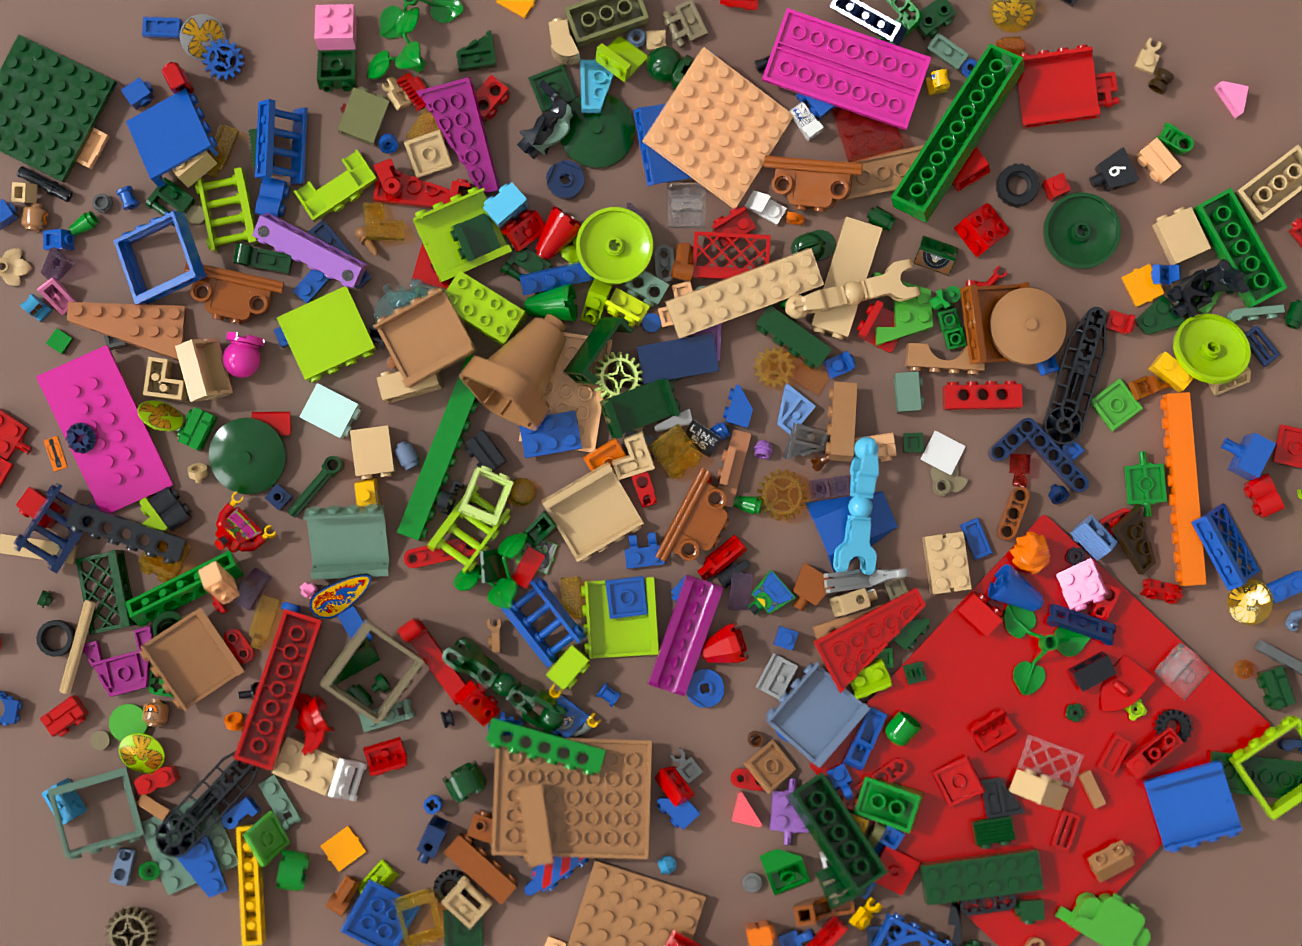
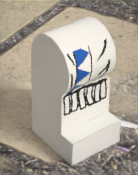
(806, 121)

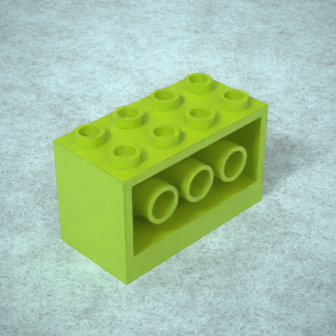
(485, 309)

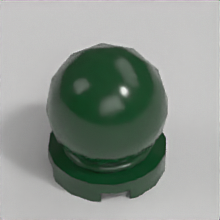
(667, 66)

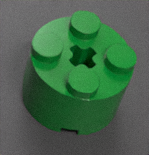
(291, 870)

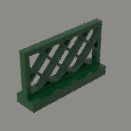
(120, 585)

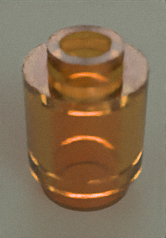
(1012, 44)

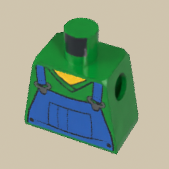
(770, 594)

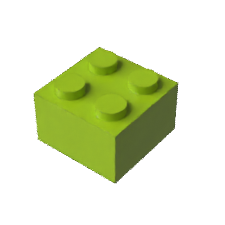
(568, 666)

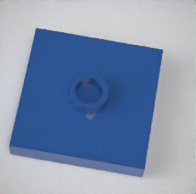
(626, 597)

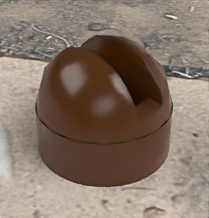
(756, 742)

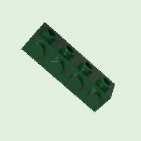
(793, 337)

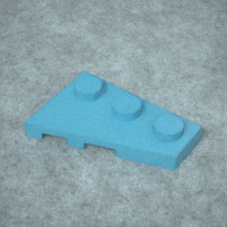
(594, 85)

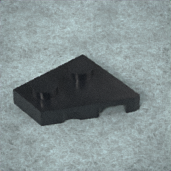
(998, 799)

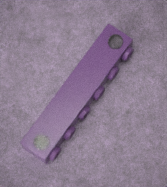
(310, 250)

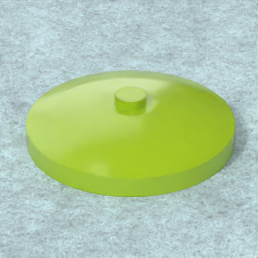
(614, 245)
(1211, 348)

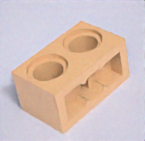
(219, 582)

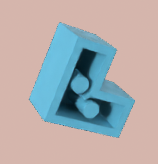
(505, 204)

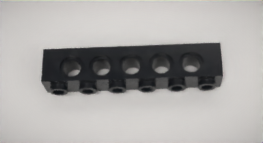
(77, 521)

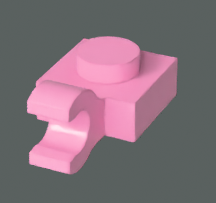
(308, 589)

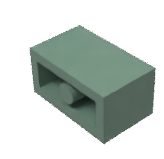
(907, 392)

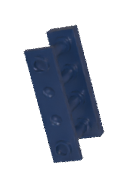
(66, 545)

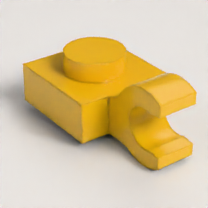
(863, 915)

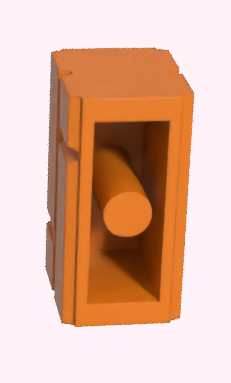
(760, 934)

